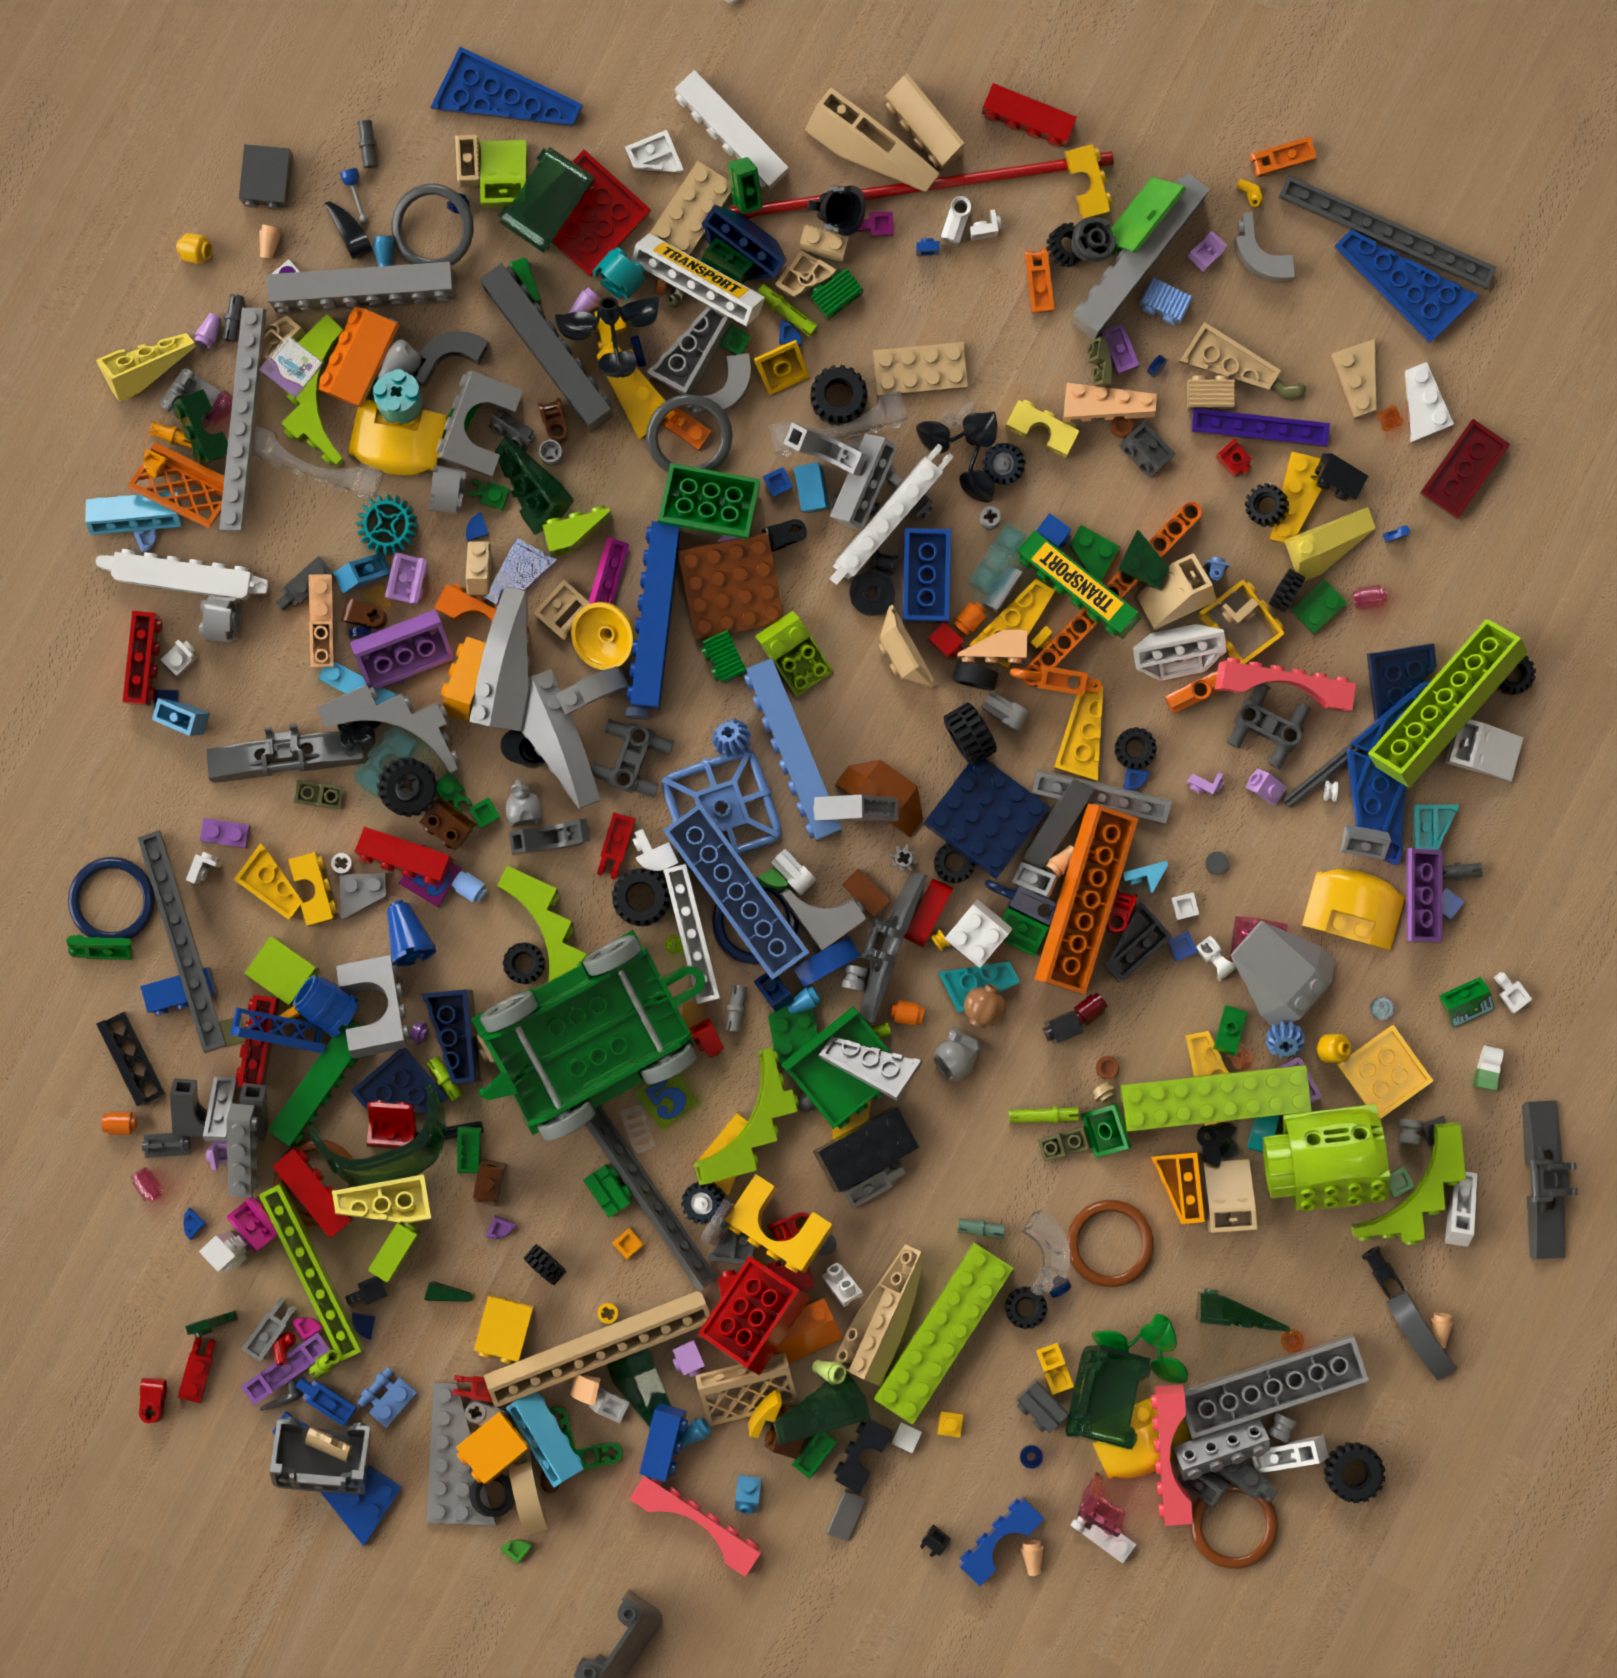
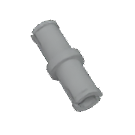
(735, 1008)

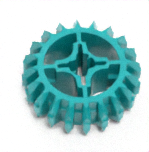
(378, 531)

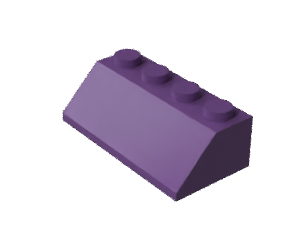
(402, 650)
(1424, 895)

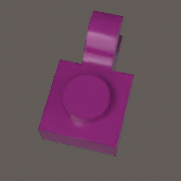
(879, 224)

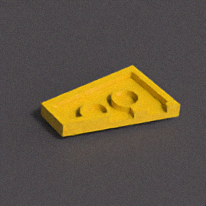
(269, 883)
(723, 1139)

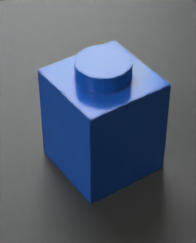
(1054, 531)

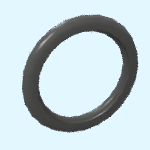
(449, 194)
(694, 400)

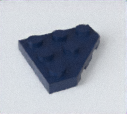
(1397, 673)
(398, 1081)

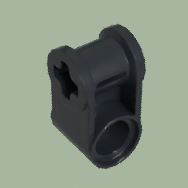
(780, 534)

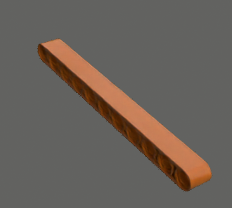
(1119, 586)

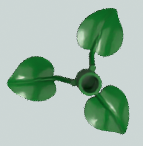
(1159, 1334)

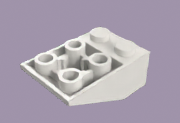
(1485, 750)

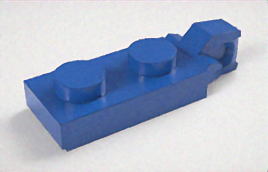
(327, 1401)

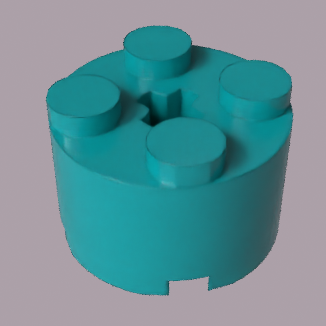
(619, 274)
(398, 396)

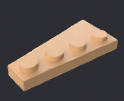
(1096, 402)

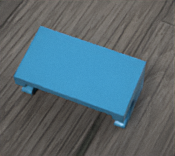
(812, 487)

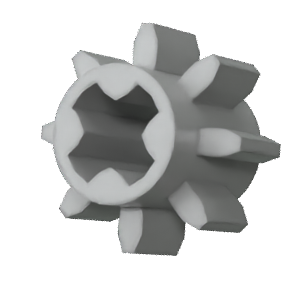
(902, 865)

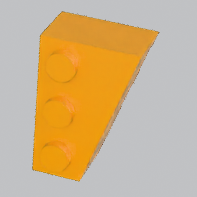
(460, 690)
(1183, 1183)

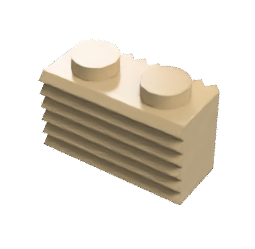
(468, 160)
(823, 243)
(1210, 394)
(478, 568)

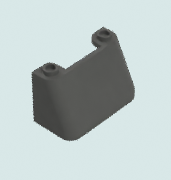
(308, 1469)
(642, 1624)

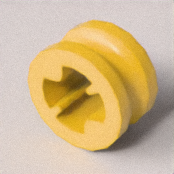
(939, 940)
(610, 1306)

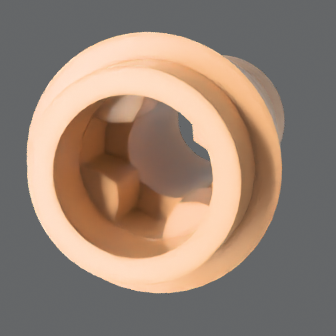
(269, 240)
(1059, 863)
(1441, 1327)
(1032, 1554)

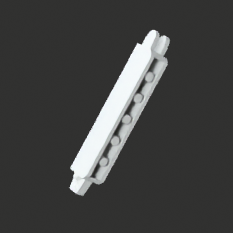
(889, 516)
(182, 576)

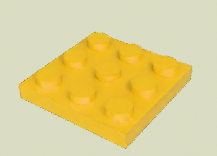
(1385, 1071)

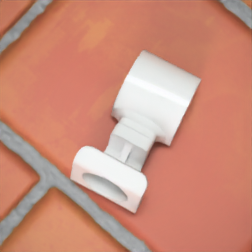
(1211, 952)

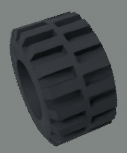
(843, 376)
(970, 733)
(421, 800)
(635, 877)
(1373, 1479)

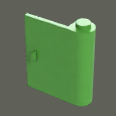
(1145, 214)

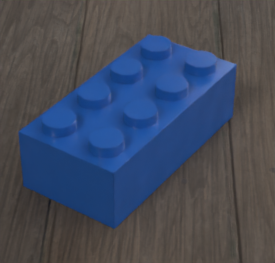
(926, 575)

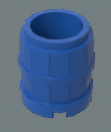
(325, 1004)

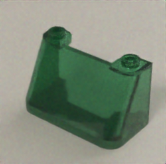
(546, 199)
(1106, 1396)

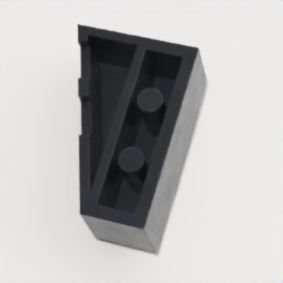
(1137, 943)

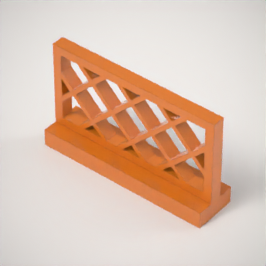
(190, 473)

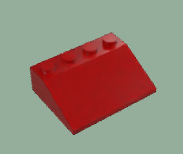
(754, 1315)

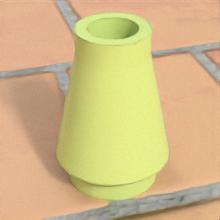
(830, 1371)

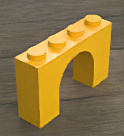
(798, 1251)

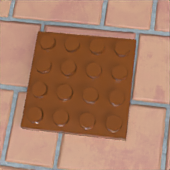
(731, 585)

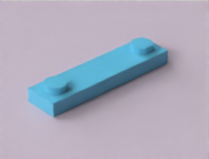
(347, 680)

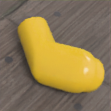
(1253, 192)

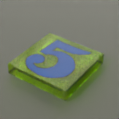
(666, 1100)

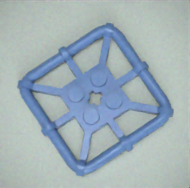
(729, 794)

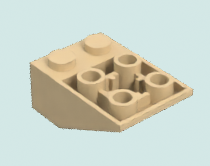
(1181, 593)
(1229, 1196)

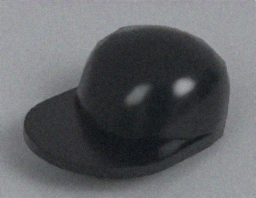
(520, 750)

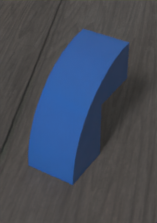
(826, 961)

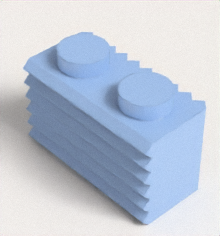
(1165, 301)

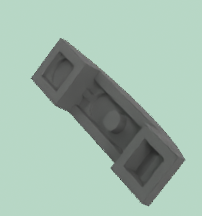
(1420, 1335)

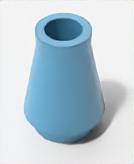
(383, 250)
(805, 1000)
(695, 1432)

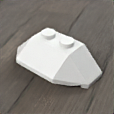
(1179, 651)

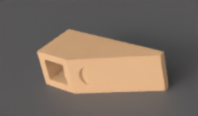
(1004, 645)

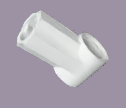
(956, 221)
(797, 876)

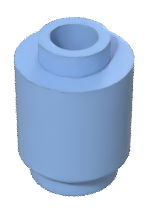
(469, 887)

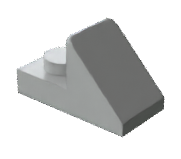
(1035, 879)

